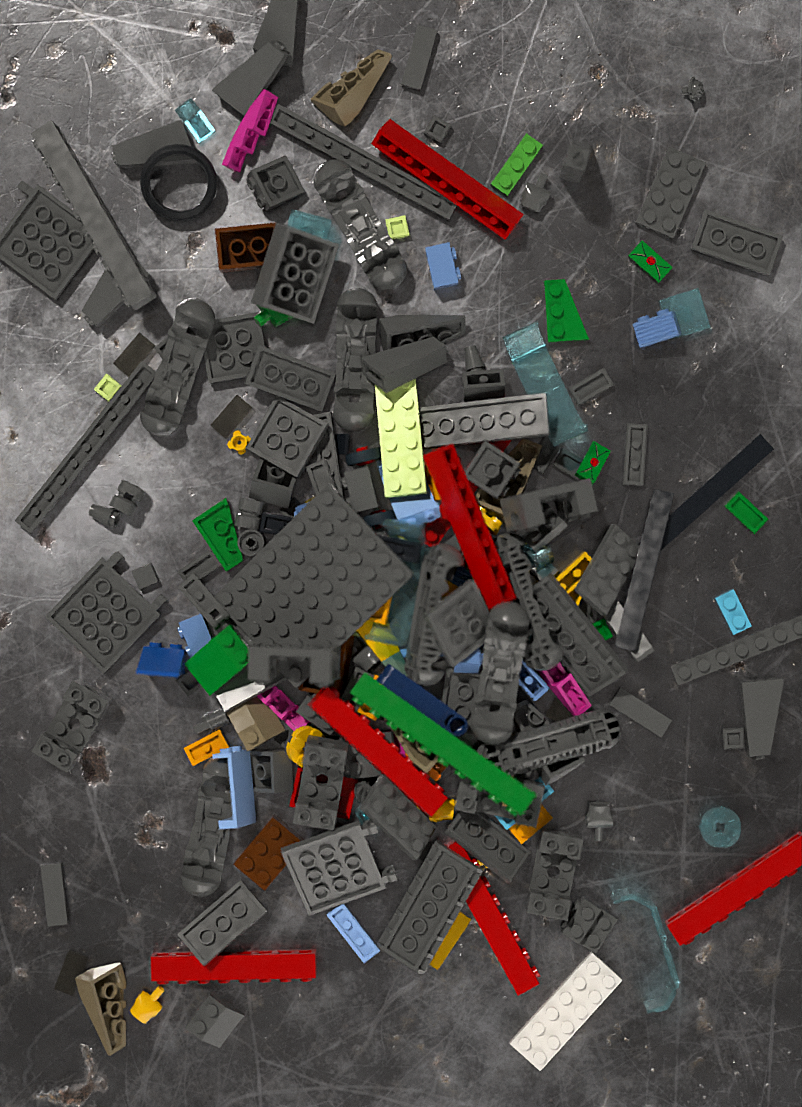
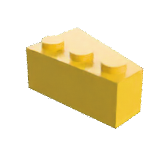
(571, 575)

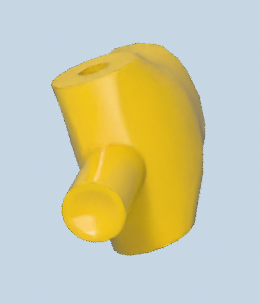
(445, 812)
(146, 1005)

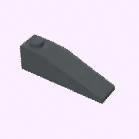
(407, 329)
(527, 718)

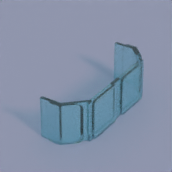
(539, 376)
(403, 601)
(663, 1002)

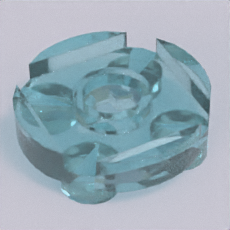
(732, 827)

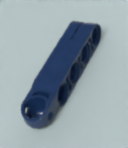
(422, 701)

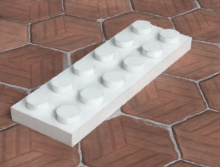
(565, 1011)

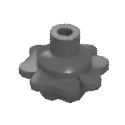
(694, 89)

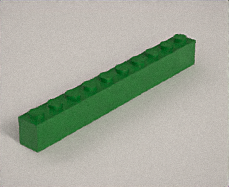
(443, 744)

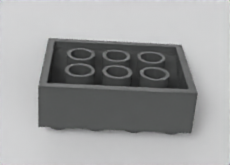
(295, 273)

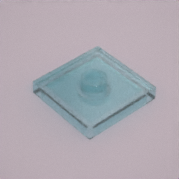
(688, 310)

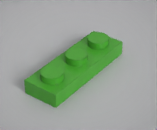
(516, 165)

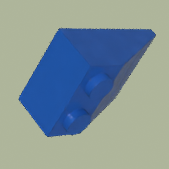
(162, 660)

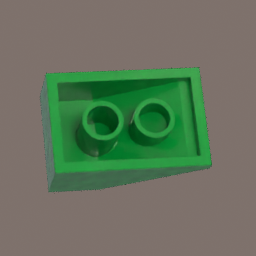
(219, 660)

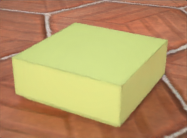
(397, 227)
(107, 387)

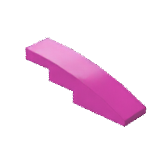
(252, 125)
(566, 689)
(283, 707)

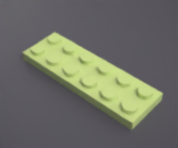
(401, 441)

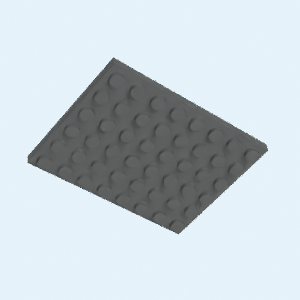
(314, 581)

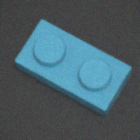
(733, 612)

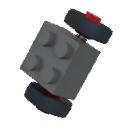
(361, 486)

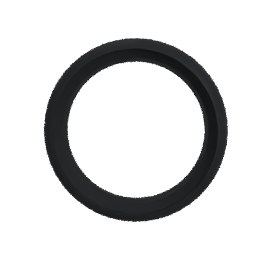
(178, 149)

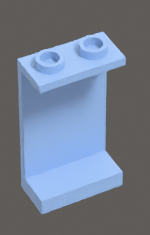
(413, 508)
(240, 786)

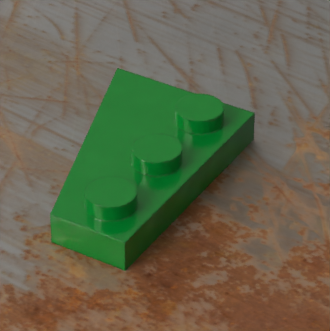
(561, 313)
(220, 534)

